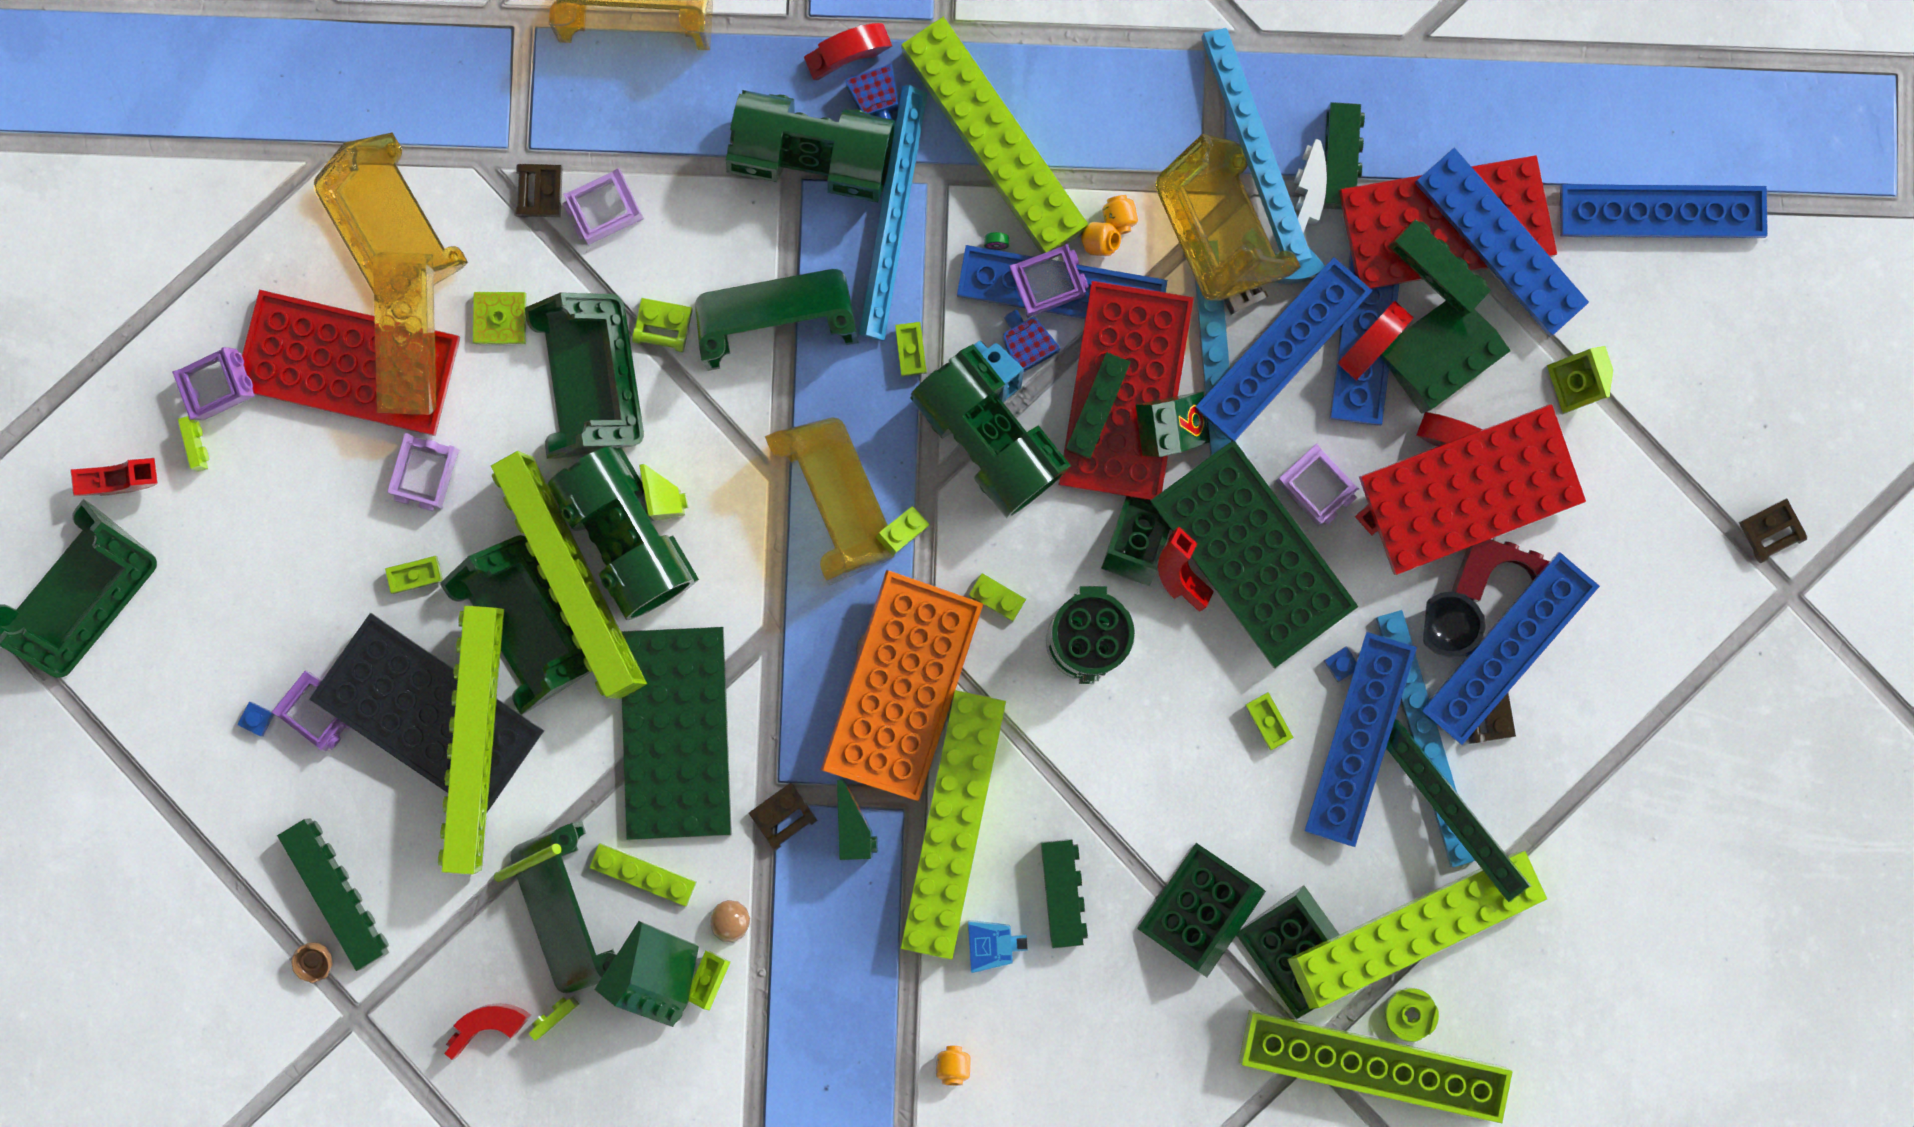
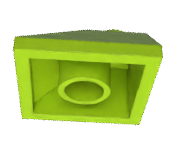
(1582, 378)
(662, 497)

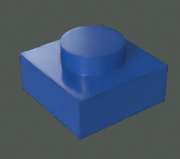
(1341, 664)
(256, 719)

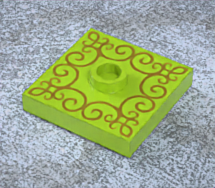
(499, 318)

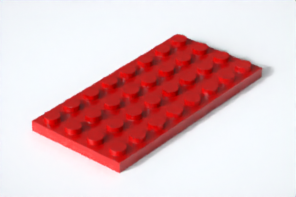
(1382, 210)
(1152, 335)
(328, 360)
(1472, 489)

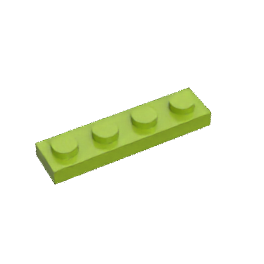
(643, 874)

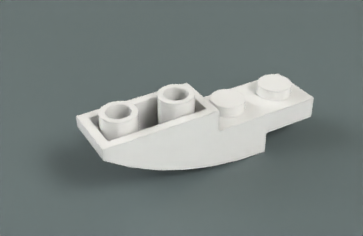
(1312, 185)

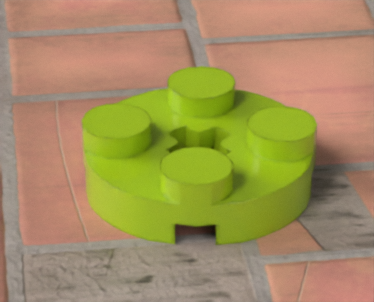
(1397, 1020)

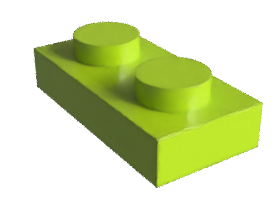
(910, 349)
(191, 434)
(902, 530)
(414, 574)
(997, 597)
(1269, 721)
(708, 980)
(544, 1024)

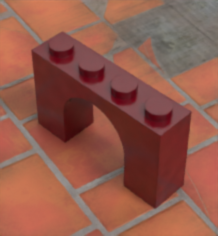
(1484, 557)

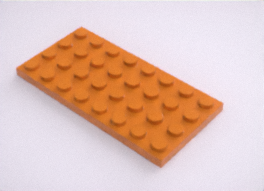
(902, 686)

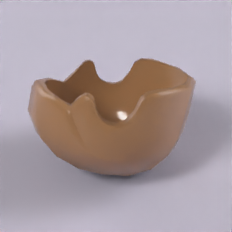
(729, 921)
(312, 962)

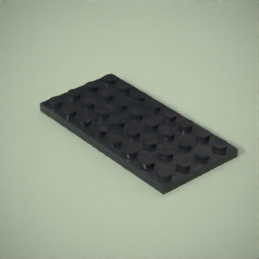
(404, 705)

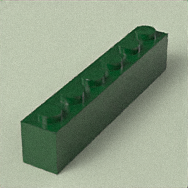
(333, 893)

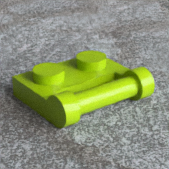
(662, 316)

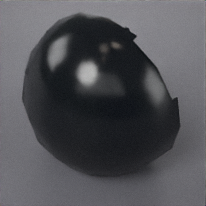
(1452, 624)

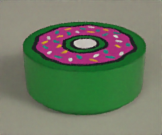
(996, 241)

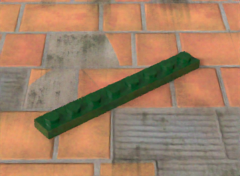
(1456, 813)

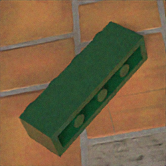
(1342, 150)
(1440, 267)
(1097, 405)
(1062, 893)

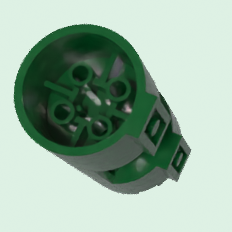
(771, 137)
(965, 402)
(603, 498)
(1087, 635)

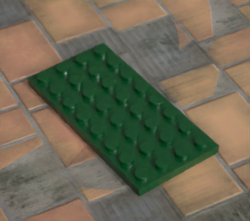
(1255, 554)
(677, 736)

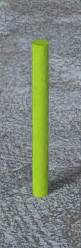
(527, 862)

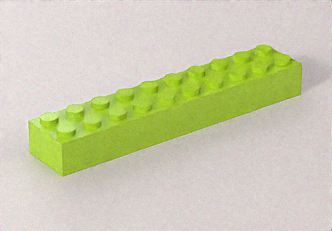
(993, 136)
(568, 576)
(472, 740)
(953, 825)
(1409, 934)
(1375, 1066)

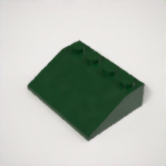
(1442, 354)
(1201, 909)
(1281, 933)
(651, 975)

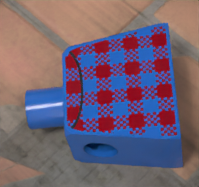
(874, 91)
(1028, 341)

